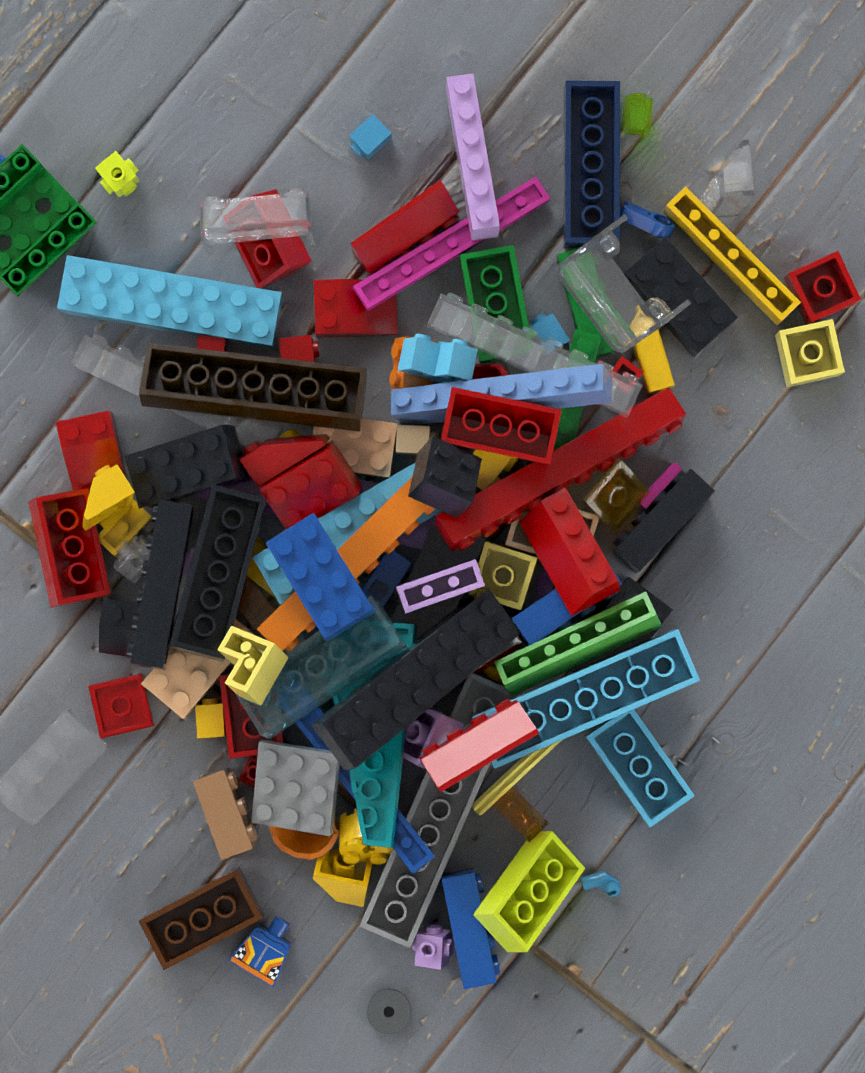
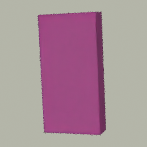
(659, 485)

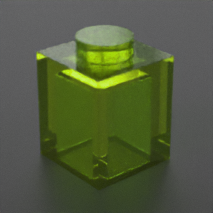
(637, 114)

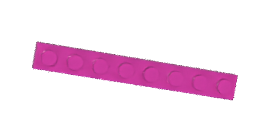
(446, 247)

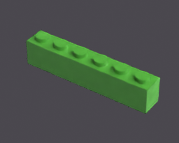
(578, 644)

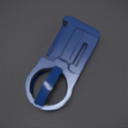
(652, 222)

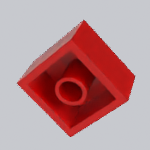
(822, 288)

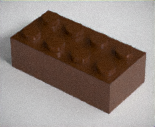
(201, 918)

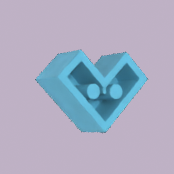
(437, 361)

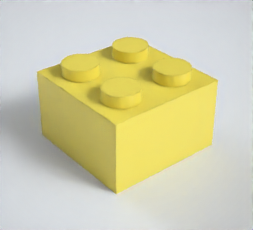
(809, 353)
(507, 573)

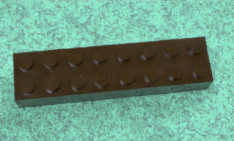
(253, 387)

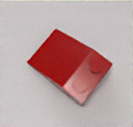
(342, 314)
(88, 446)

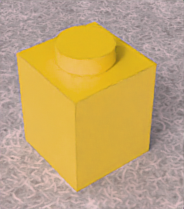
(210, 719)

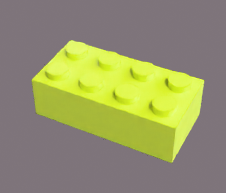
(529, 892)

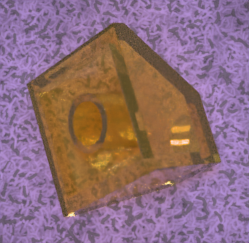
(616, 495)

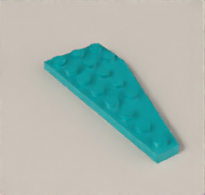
(378, 778)

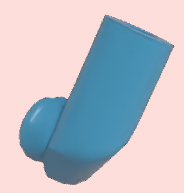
(604, 881)

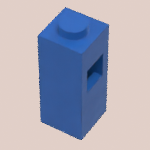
(386, 577)

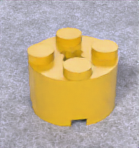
(352, 846)

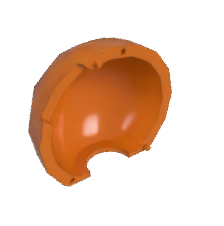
(304, 844)

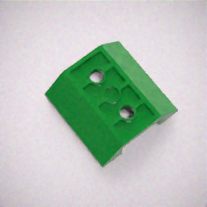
(35, 236)

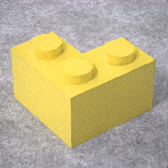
(255, 663)

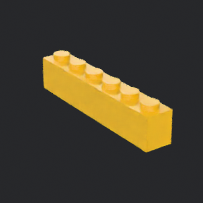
(731, 255)

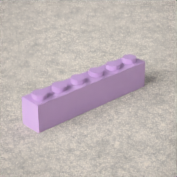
(472, 157)

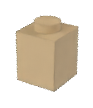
(412, 438)

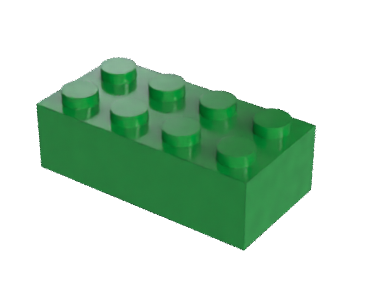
(494, 283)

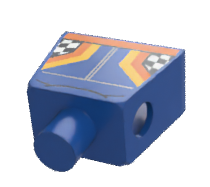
(264, 951)

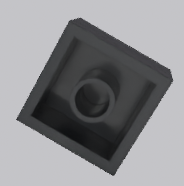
(445, 477)

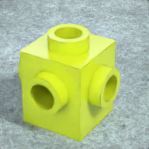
(111, 169)

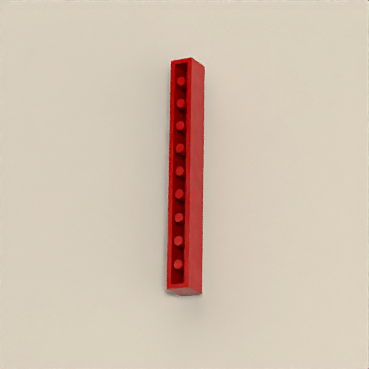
(568, 465)

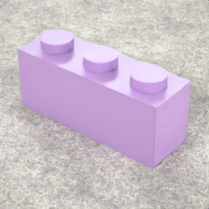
(440, 586)

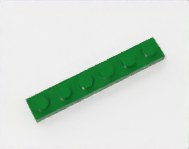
(570, 417)

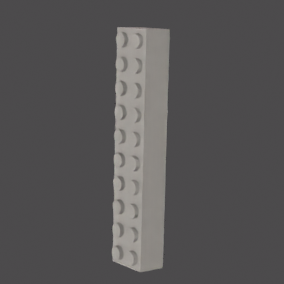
(438, 819)

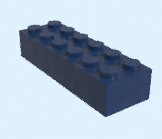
(591, 160)

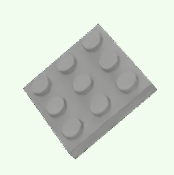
(295, 788)

